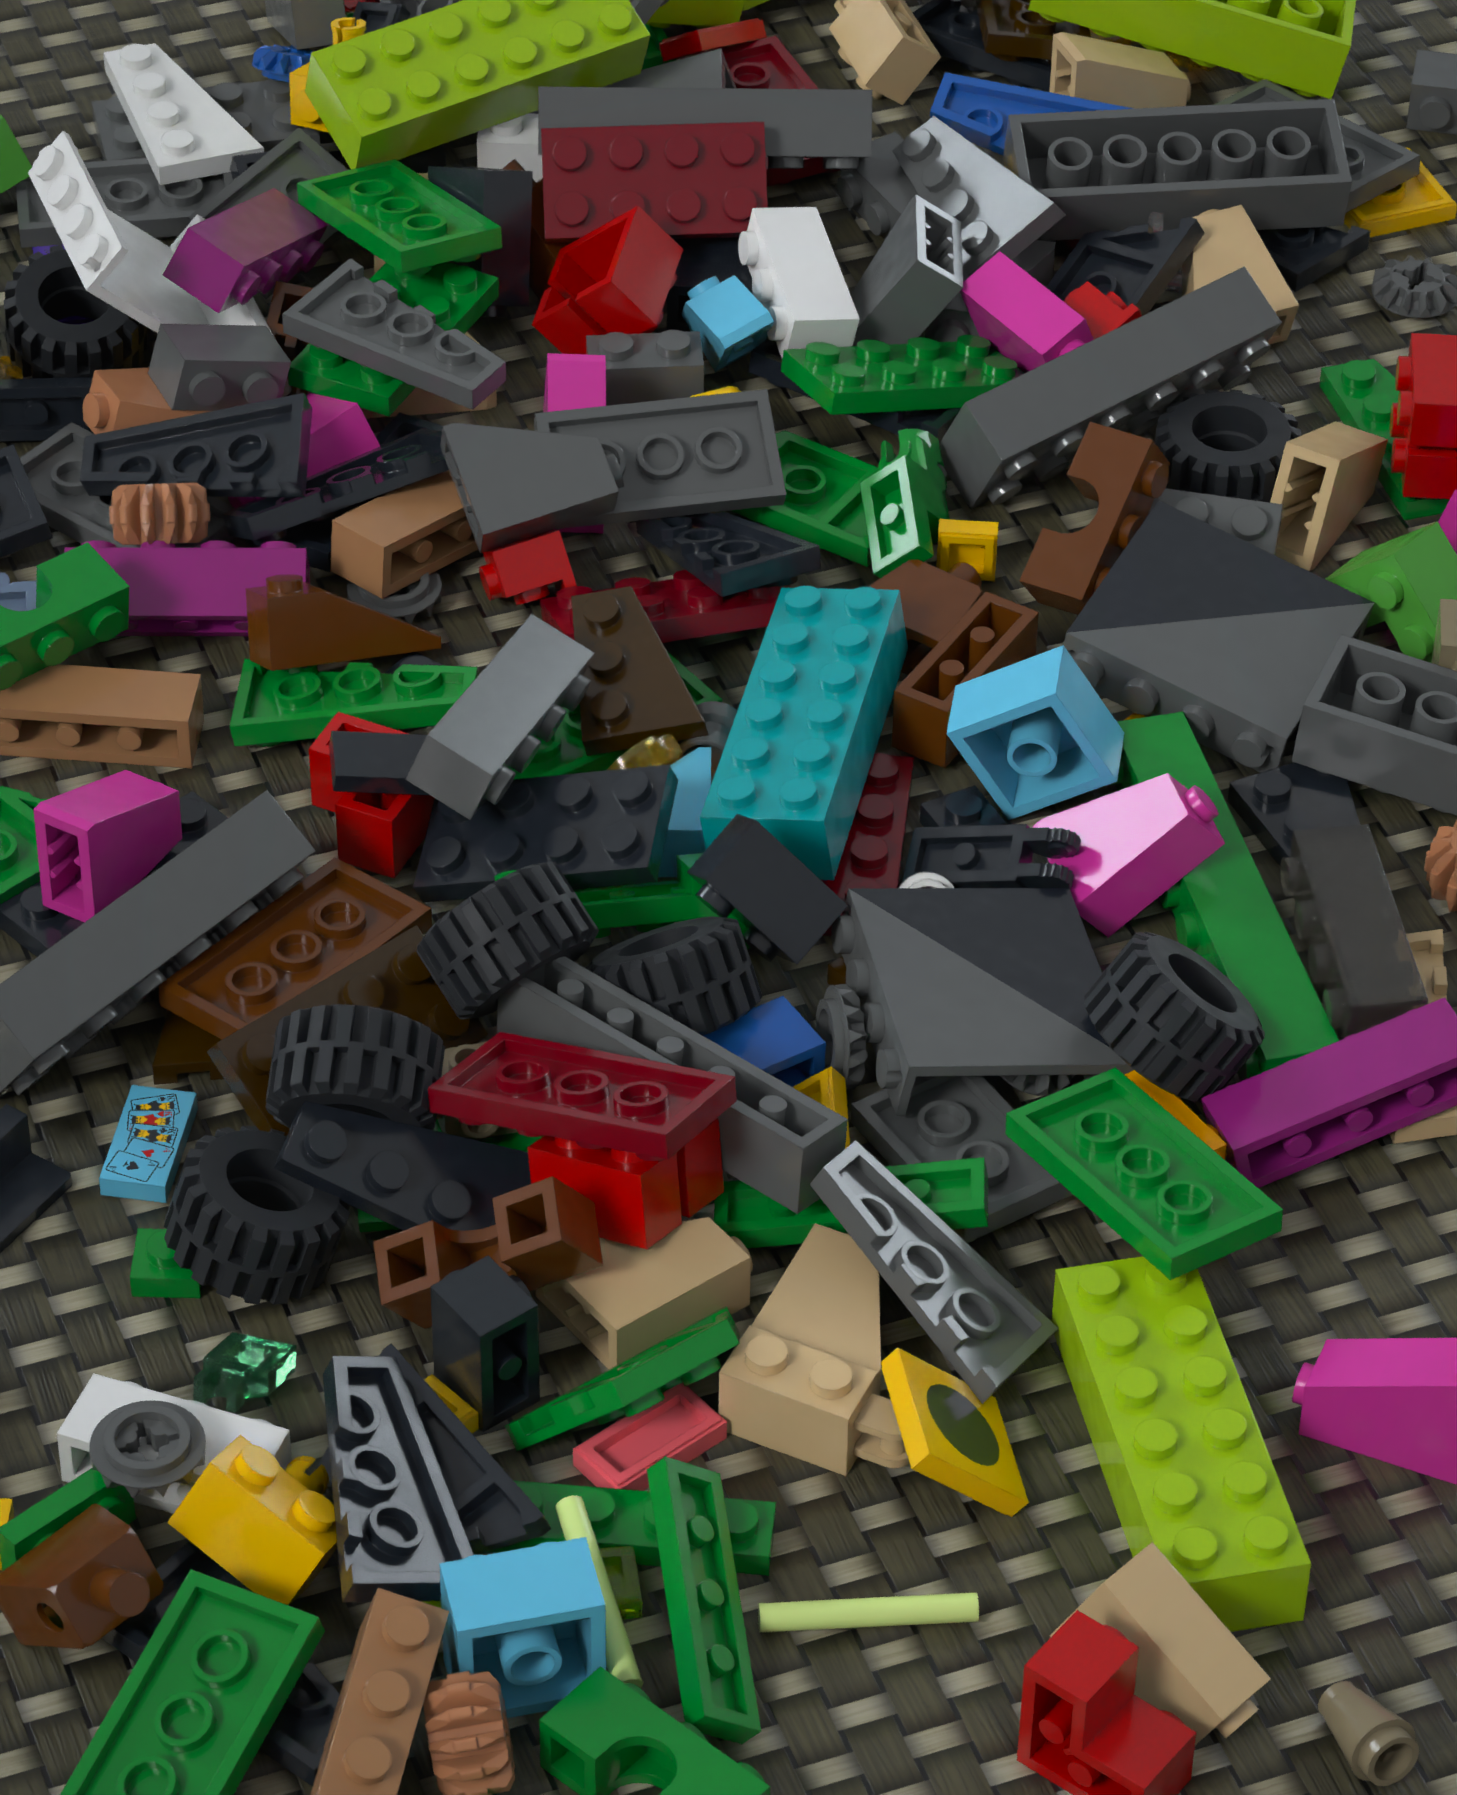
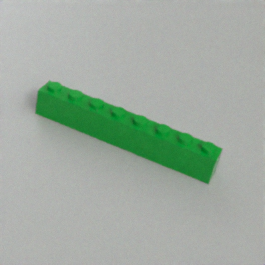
(1226, 906)

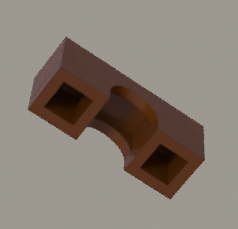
(1125, 478)
(538, 1235)

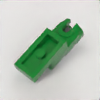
(905, 501)

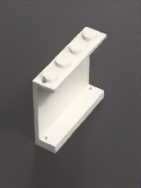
(115, 256)

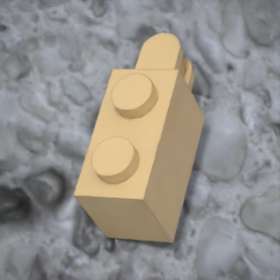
(883, 46)
(807, 1404)

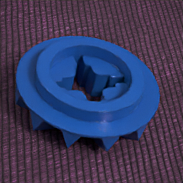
(280, 60)

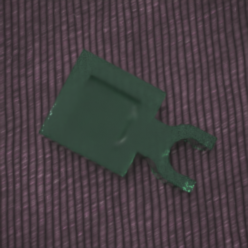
(243, 1369)

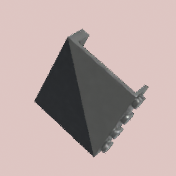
(1212, 633)
(971, 983)

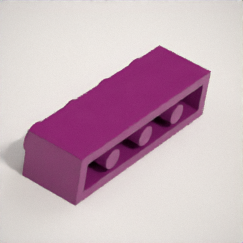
(246, 250)
(196, 588)
(1339, 1095)

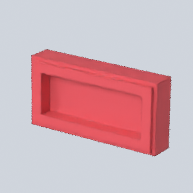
(674, 1428)

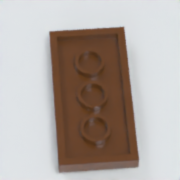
(290, 948)

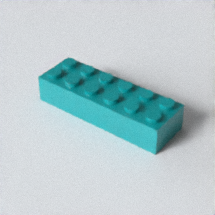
(811, 720)

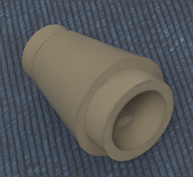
(1369, 1734)

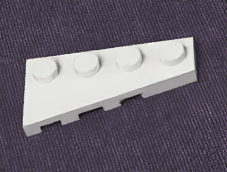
(173, 117)

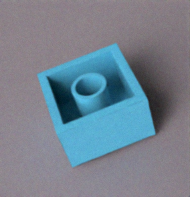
(1035, 733)
(527, 1620)

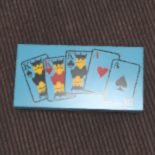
(148, 1144)

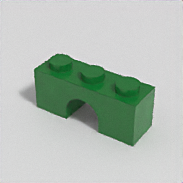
(76, 607)
(616, 1737)

